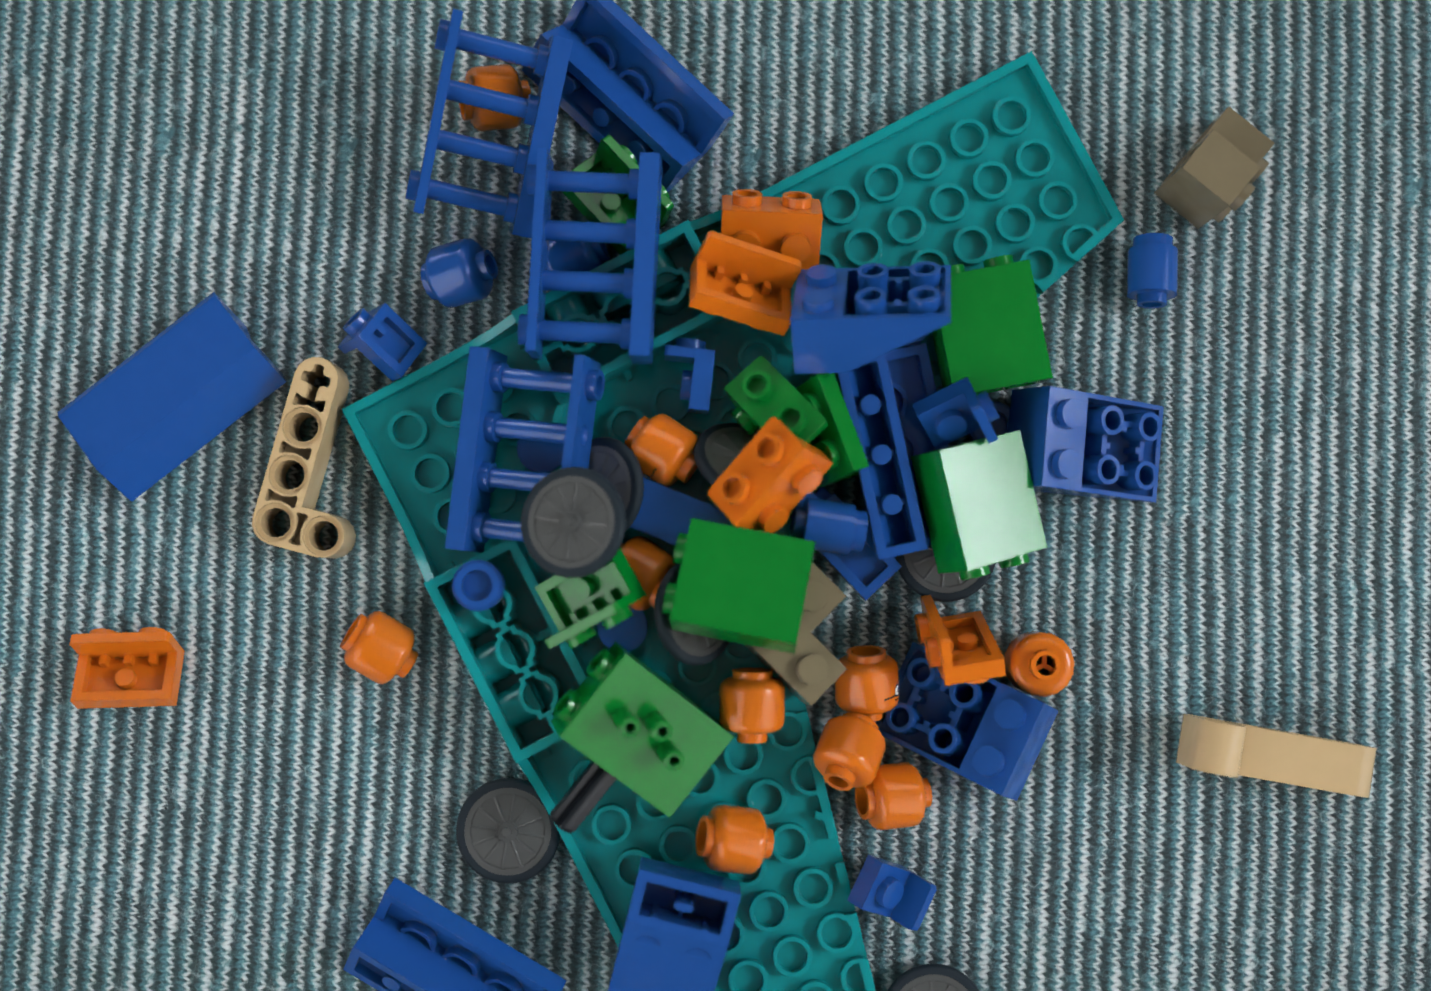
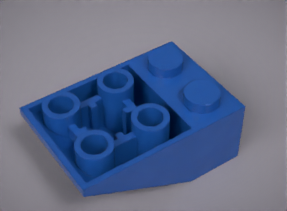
(864, 312)
(1088, 443)
(971, 729)
(675, 929)

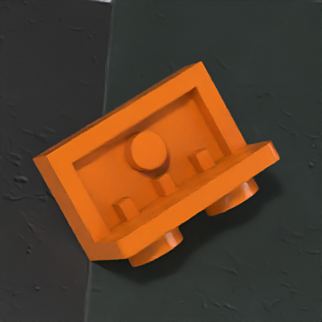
(776, 223)
(743, 283)
(769, 478)
(959, 645)
(126, 668)

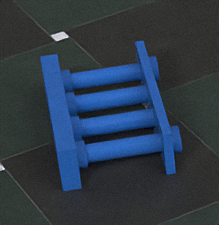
(538, 111)
(635, 283)
(485, 426)

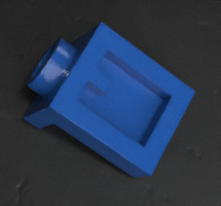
(383, 340)
(697, 383)
(956, 413)
(892, 892)

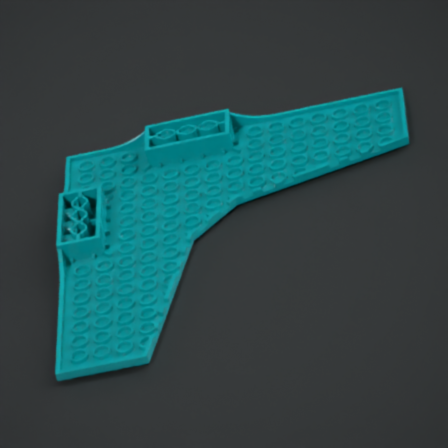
(945, 185)

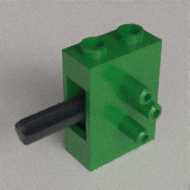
(633, 732)

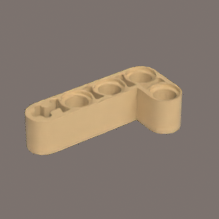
(313, 457)
(1275, 756)

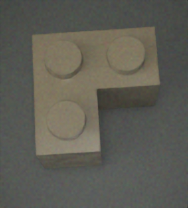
(1217, 170)
(812, 666)

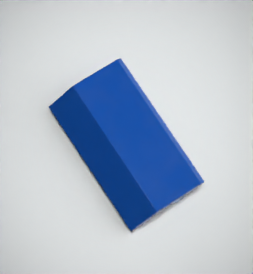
(634, 89)
(171, 397)
(890, 433)
(429, 948)

